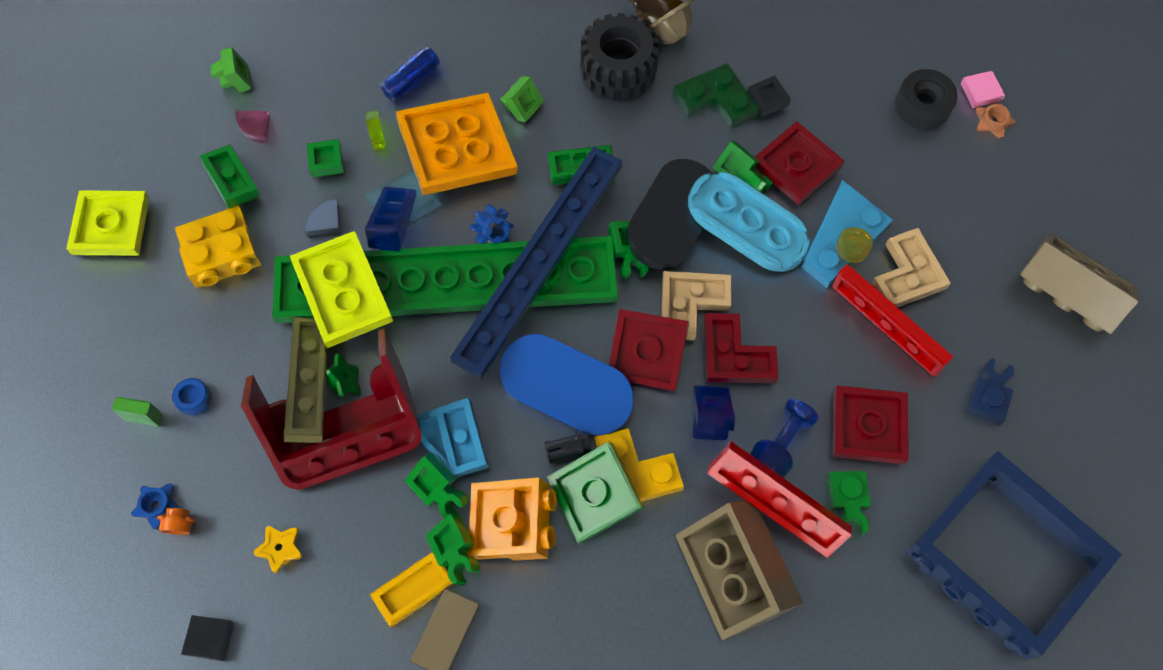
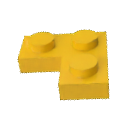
(651, 476)

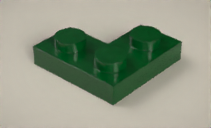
(717, 88)

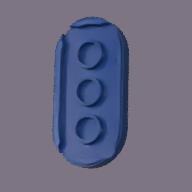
(566, 384)

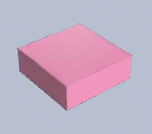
(982, 89)

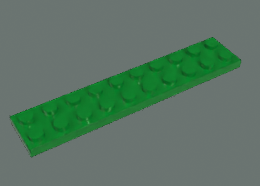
(462, 278)

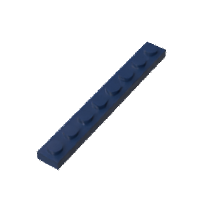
(536, 263)

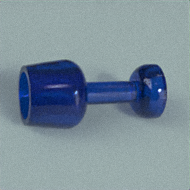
(775, 453)

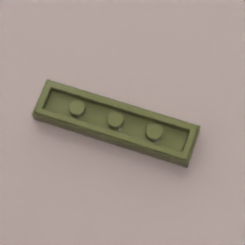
(306, 383)

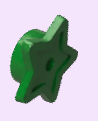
(342, 377)

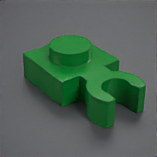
(621, 249)
(433, 484)
(850, 495)
(450, 546)

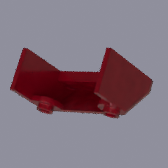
(352, 433)

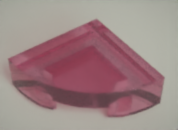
(254, 124)

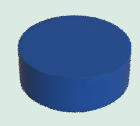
(191, 396)

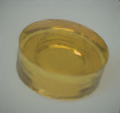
(854, 244)

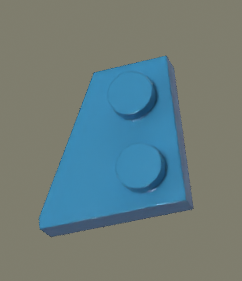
(454, 437)

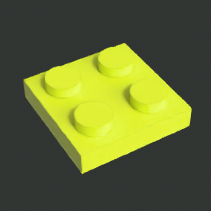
(108, 223)

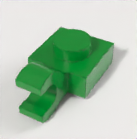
(741, 164)

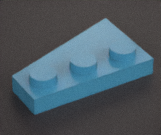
(846, 211)

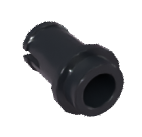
(571, 447)

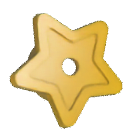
(288, 552)

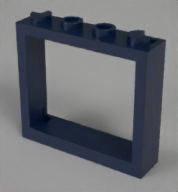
(1051, 516)

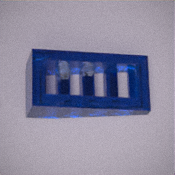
(390, 221)

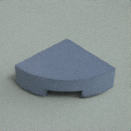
(324, 219)

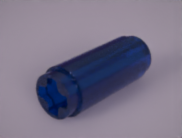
(409, 74)

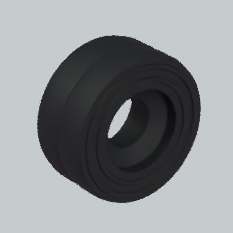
(936, 86)

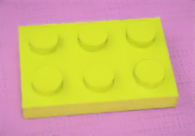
(341, 289)

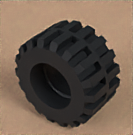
(624, 37)

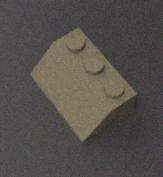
(1080, 284)
(738, 568)

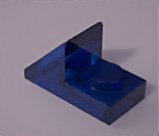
(712, 413)

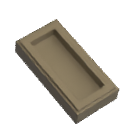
(445, 632)

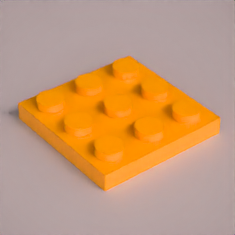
(456, 143)

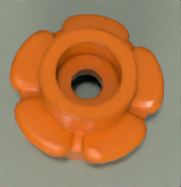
(176, 521)

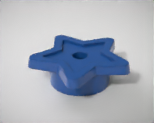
(148, 498)

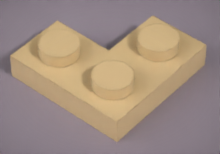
(917, 270)
(689, 291)

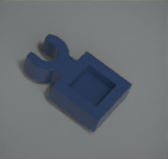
(990, 396)

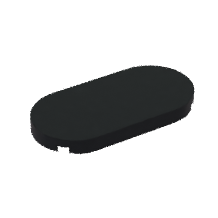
(663, 226)

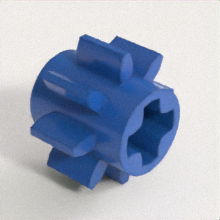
(485, 219)

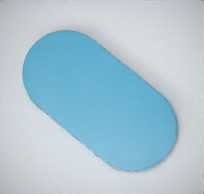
(749, 221)

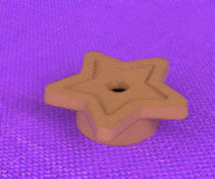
(997, 112)

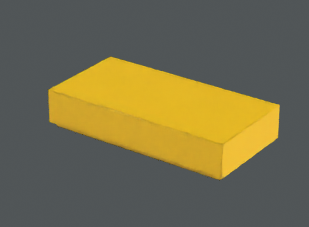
(411, 590)

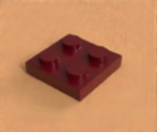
(798, 162)
(649, 348)
(870, 425)

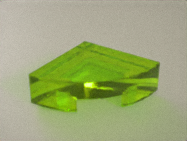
(375, 130)

